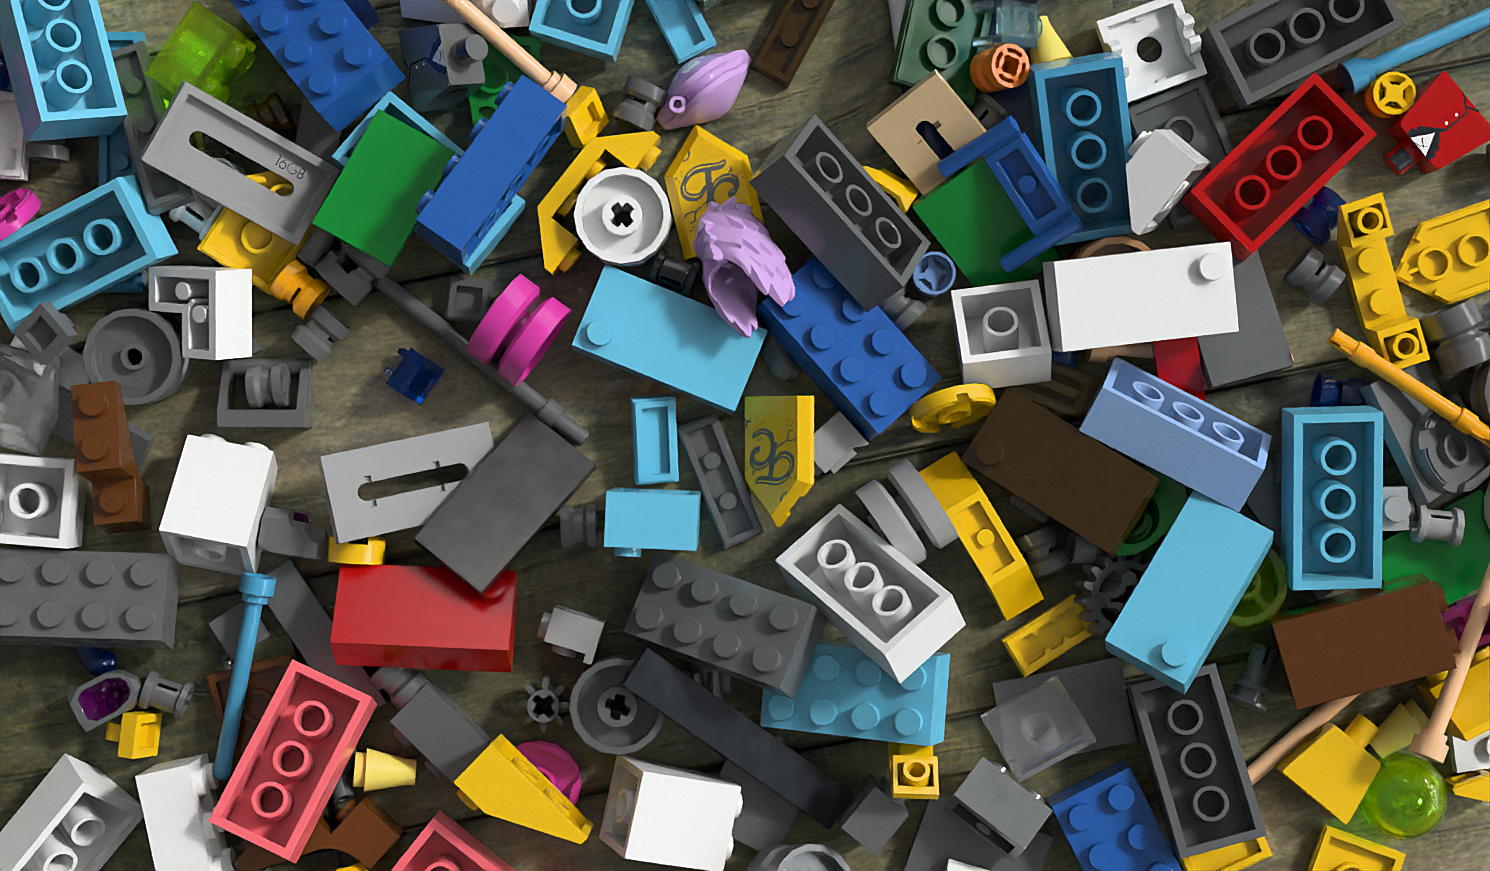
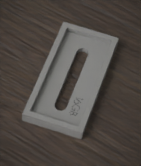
(198, 111)
(348, 470)

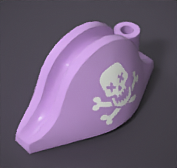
(704, 89)

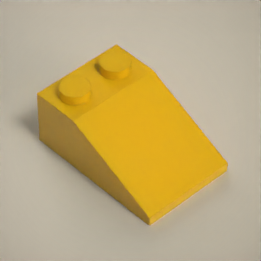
(514, 790)

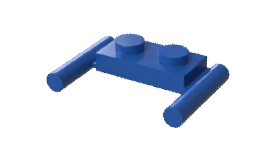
(1025, 182)

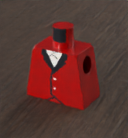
(1436, 128)

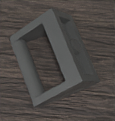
(298, 418)

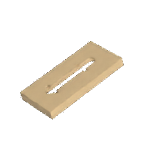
(926, 101)

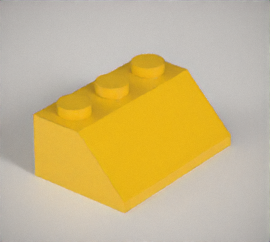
(1472, 707)

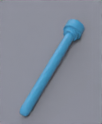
(1358, 73)
(256, 592)

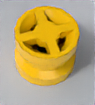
(1398, 90)

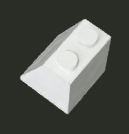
(218, 504)
(670, 814)

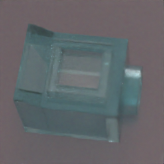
(1015, 24)

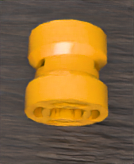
(299, 288)

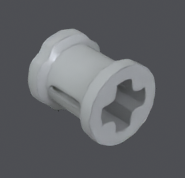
(1437, 525)

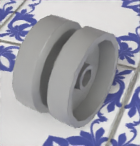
(907, 513)

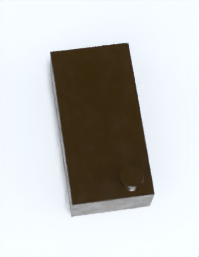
(1061, 472)

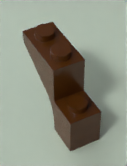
(107, 458)
(363, 833)

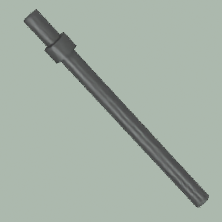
(548, 412)

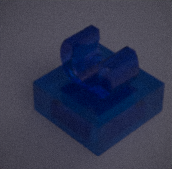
(414, 375)

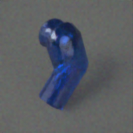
(95, 660)

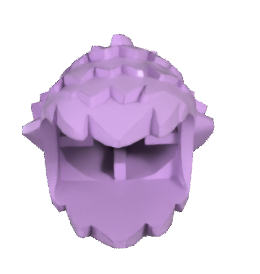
(738, 262)

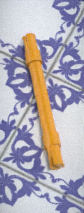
(1367, 358)

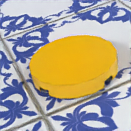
(953, 406)

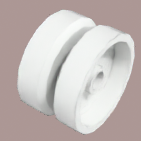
(618, 192)

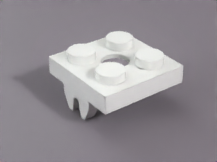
(1171, 28)

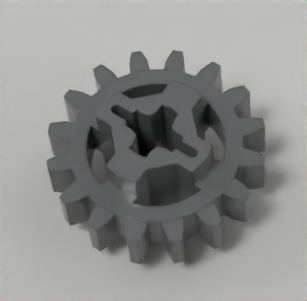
(1105, 582)

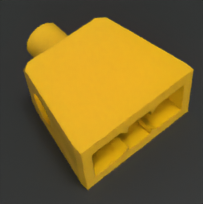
(1334, 766)

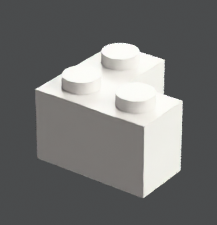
(212, 305)

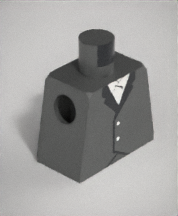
(442, 64)

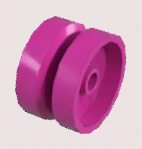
(512, 326)

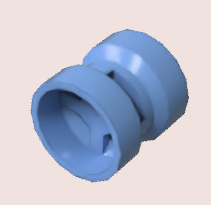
(939, 273)

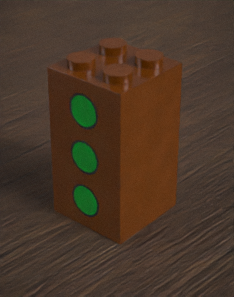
(1364, 640)

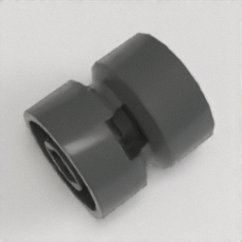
(355, 284)
(1458, 336)

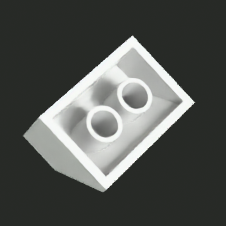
(1159, 176)
(69, 821)

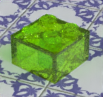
(203, 53)

